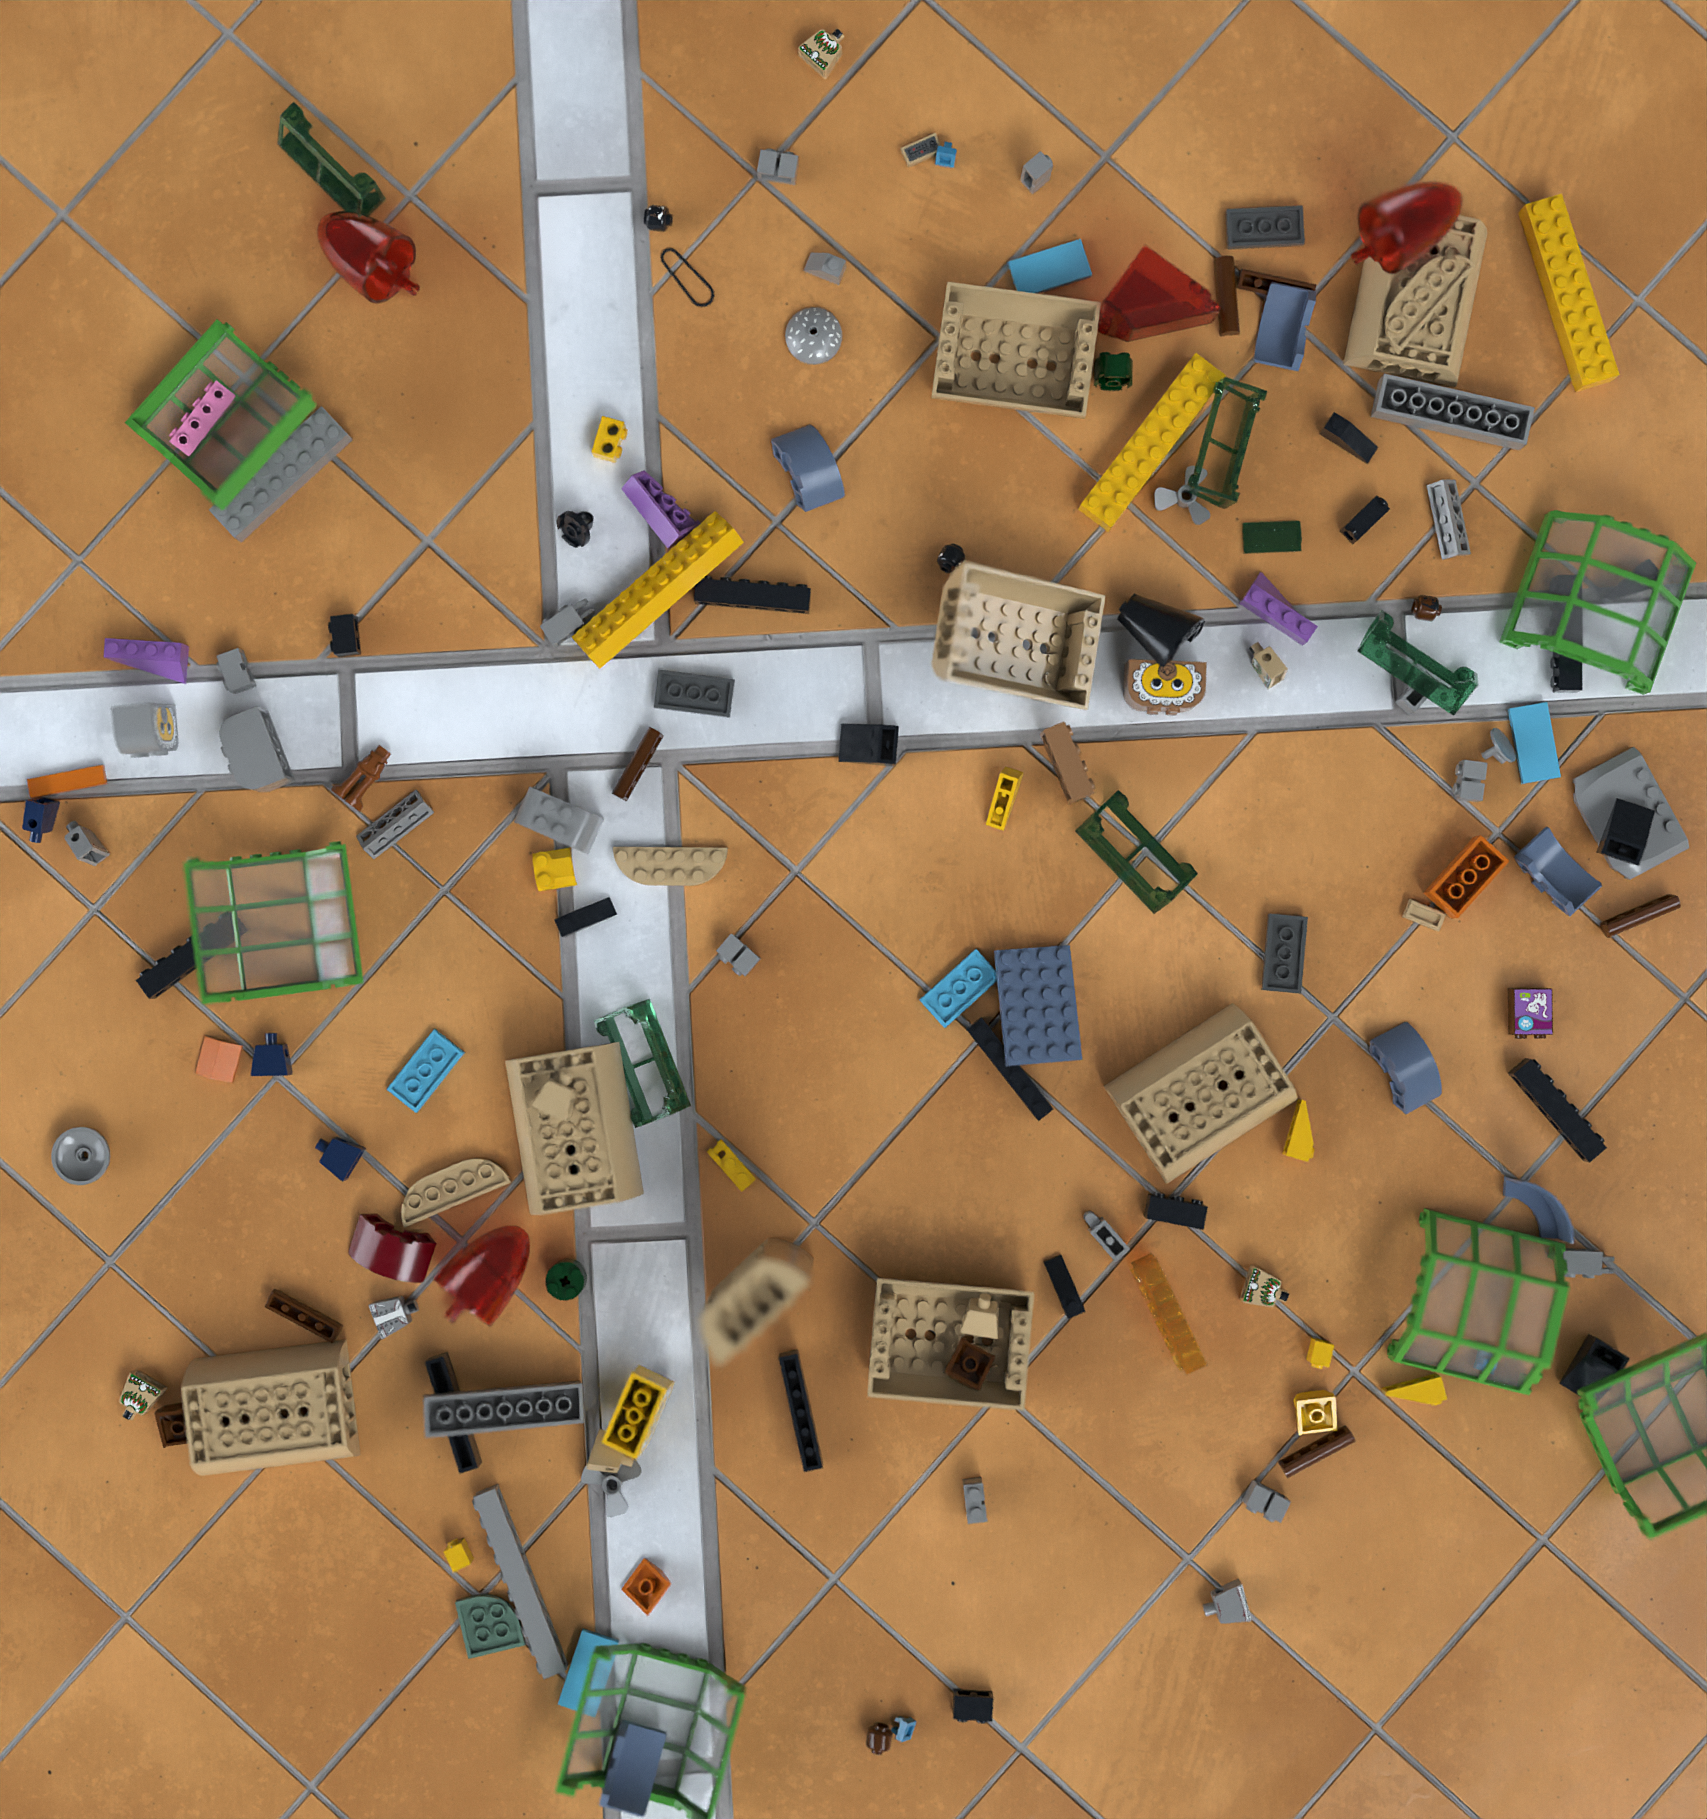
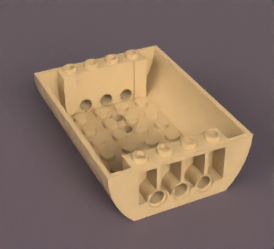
(1016, 329)
(1439, 347)
(1017, 611)
(1190, 1072)
(597, 1127)
(753, 1296)
(916, 1366)
(261, 1386)

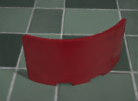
(391, 1252)

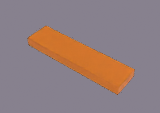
(67, 781)

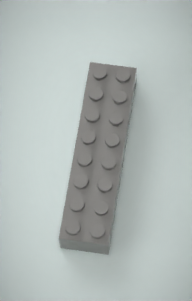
(1452, 412)
(283, 474)
(503, 1408)

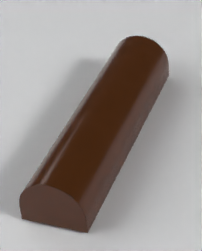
(1260, 282)
(1227, 295)
(637, 764)
(1640, 915)
(303, 1315)
(1316, 1451)

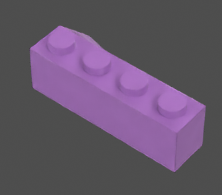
(659, 509)
(1273, 608)
(155, 657)

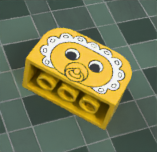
(638, 1411)

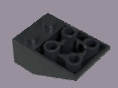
(868, 744)
(1626, 832)
(1592, 1363)

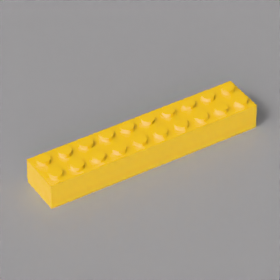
(1568, 292)
(1151, 442)
(657, 589)

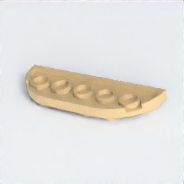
(1423, 297)
(670, 864)
(451, 1187)

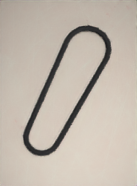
(680, 284)

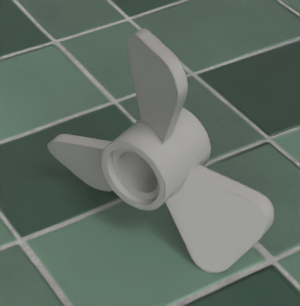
(1165, 498)
(616, 1503)

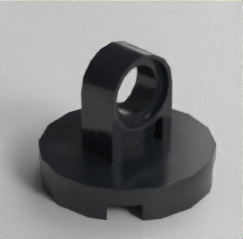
(574, 528)

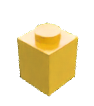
(1320, 1353)
(458, 1554)

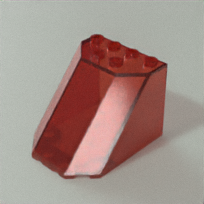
(1154, 301)

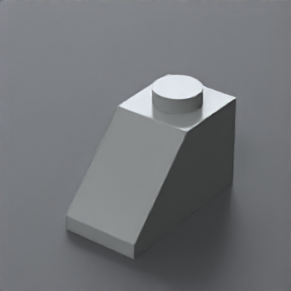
(826, 267)

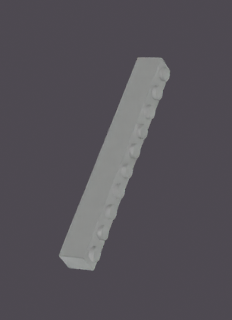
(520, 1581)

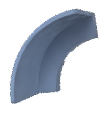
(1283, 327)
(811, 466)
(1556, 872)
(1409, 1065)
(1549, 1212)
(634, 1768)

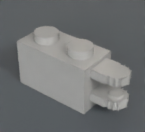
(565, 623)
(1106, 1236)
(1586, 1262)

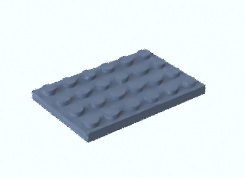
(1037, 1005)

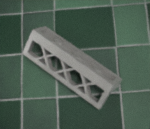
(1446, 518)
(395, 827)

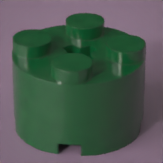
(1113, 371)
(576, 1275)

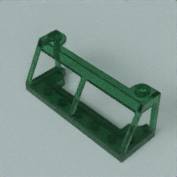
(347, 191)
(1229, 495)
(1374, 648)
(1155, 898)
(677, 1097)

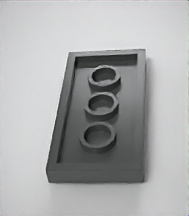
(1265, 227)
(694, 693)
(1284, 953)

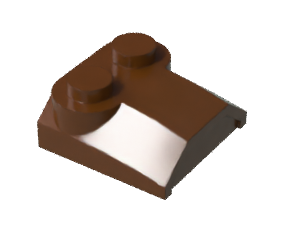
(969, 1365)
(172, 1424)

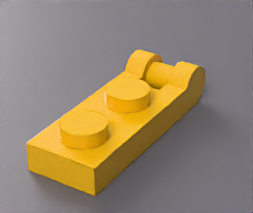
(732, 1165)

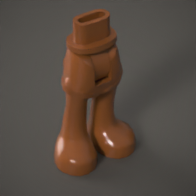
(371, 767)

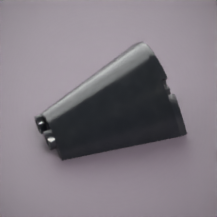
(1159, 626)

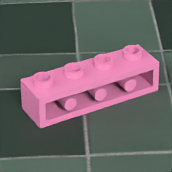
(202, 418)

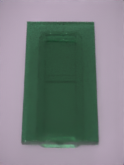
(1271, 537)

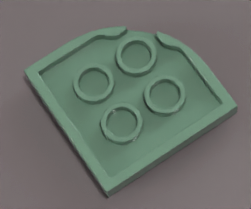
(488, 1625)

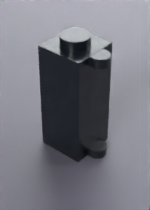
(1365, 519)

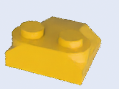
(553, 869)
(1315, 1411)

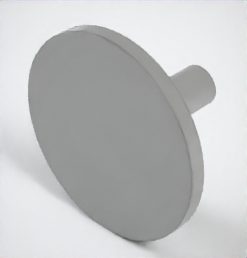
(1502, 747)

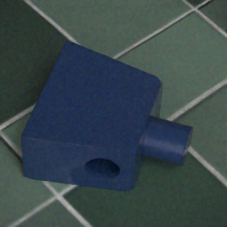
(39, 817)
(271, 1058)
(340, 1156)

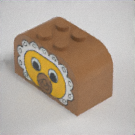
(1166, 689)

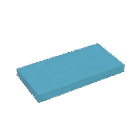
(1050, 268)
(1534, 743)
(959, 988)
(425, 1070)
(578, 1669)

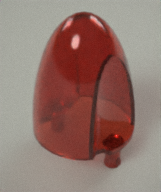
(1406, 223)
(368, 254)
(486, 1273)

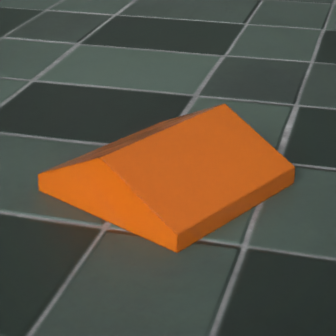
(219, 1059)
(646, 1586)

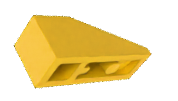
(1004, 798)
(1299, 1138)
(1424, 1390)

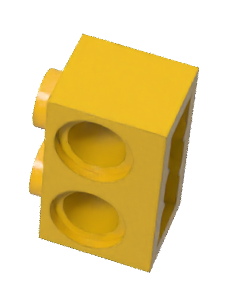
(604, 439)

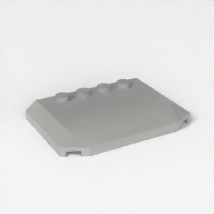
(1630, 780)

